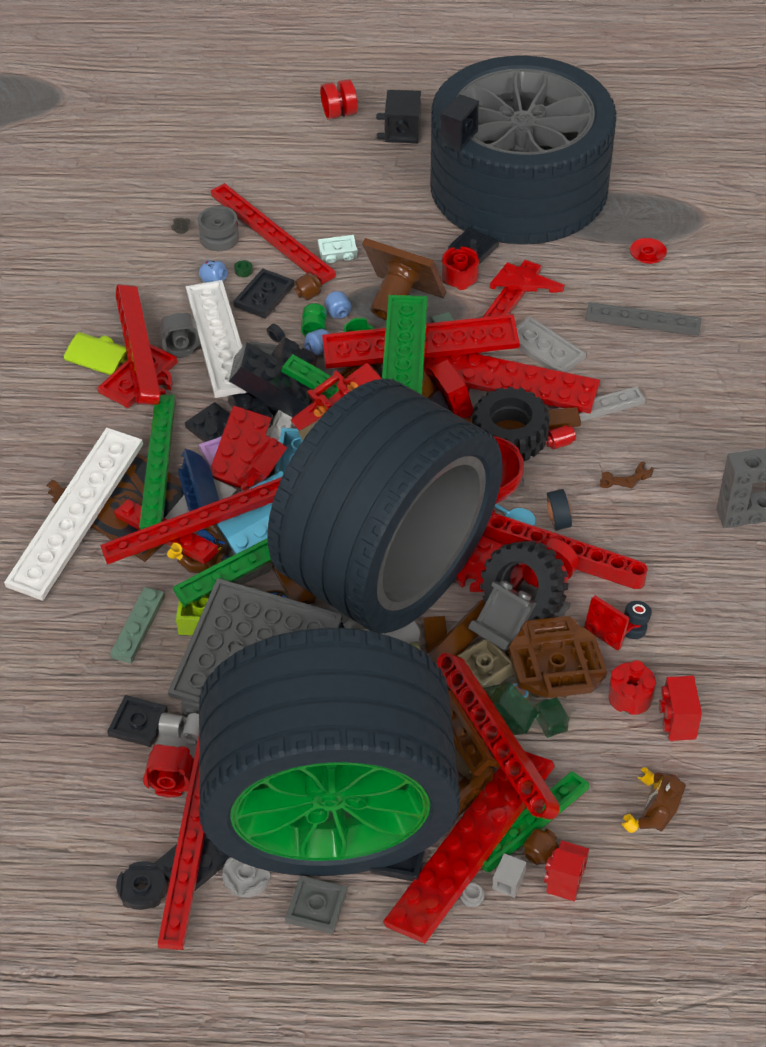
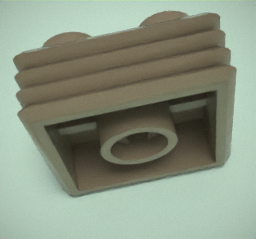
(488, 663)

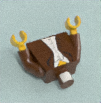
(661, 804)

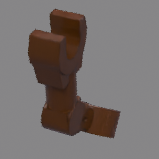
(608, 479)

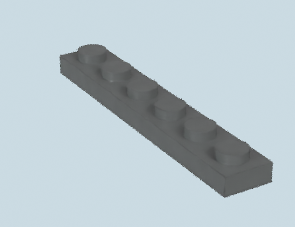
(643, 318)

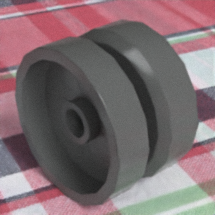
(218, 228)

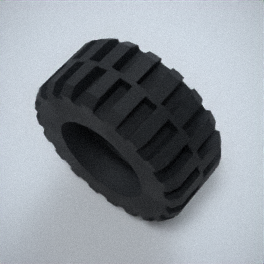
(516, 406)
(544, 564)

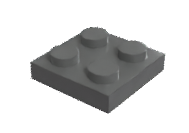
(316, 905)

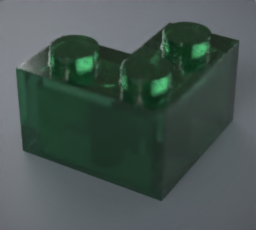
(512, 707)

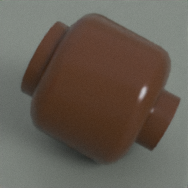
(308, 286)
(540, 846)

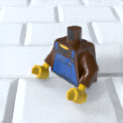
(211, 534)

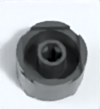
(179, 334)

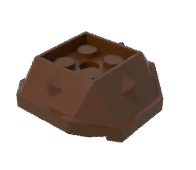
(556, 658)

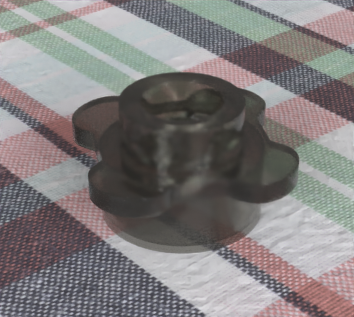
(180, 225)

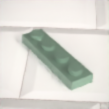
(137, 625)

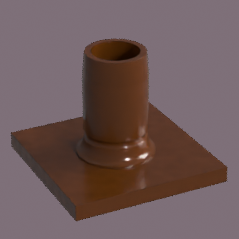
(400, 274)

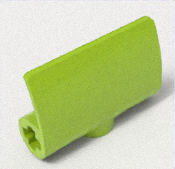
(96, 353)

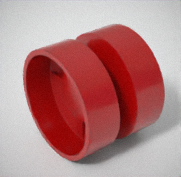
(338, 99)
(563, 552)

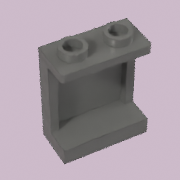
(503, 614)

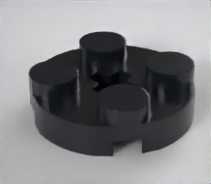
(144, 898)

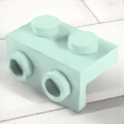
(337, 248)

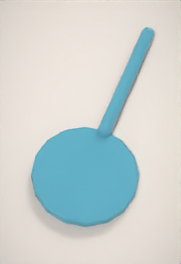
(519, 514)

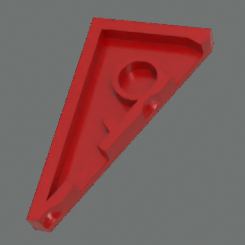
(521, 279)

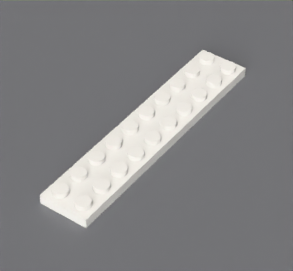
(216, 334)
(73, 514)

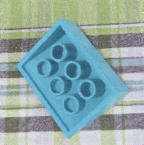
(249, 527)

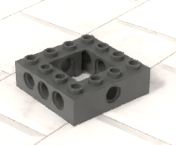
(736, 501)

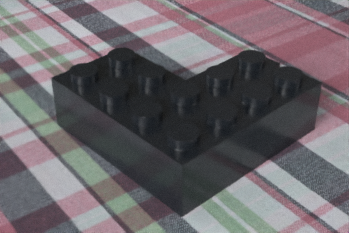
(262, 375)

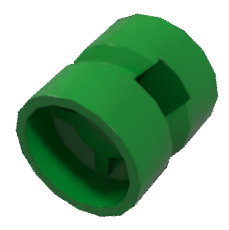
(313, 318)

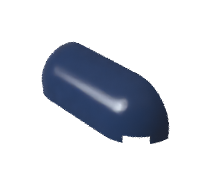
(197, 481)

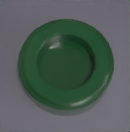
(243, 268)

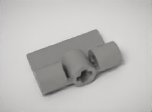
(179, 731)

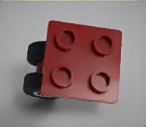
(612, 625)

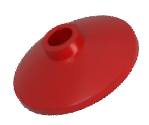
(648, 250)

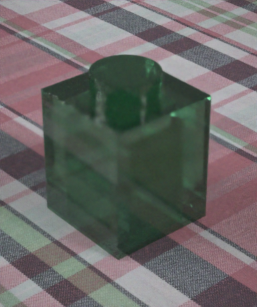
(552, 717)

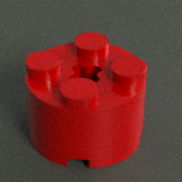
(460, 267)
(631, 687)
(168, 770)

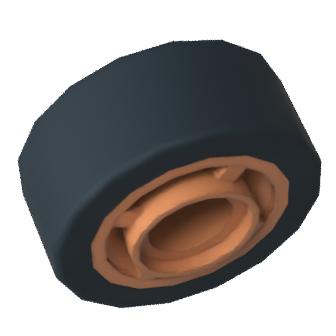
(559, 509)

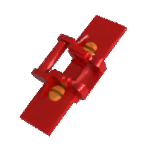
(322, 404)

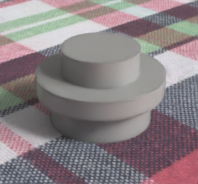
(472, 895)

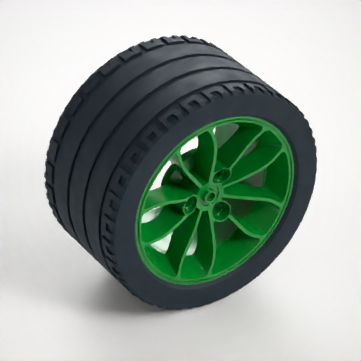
(326, 753)

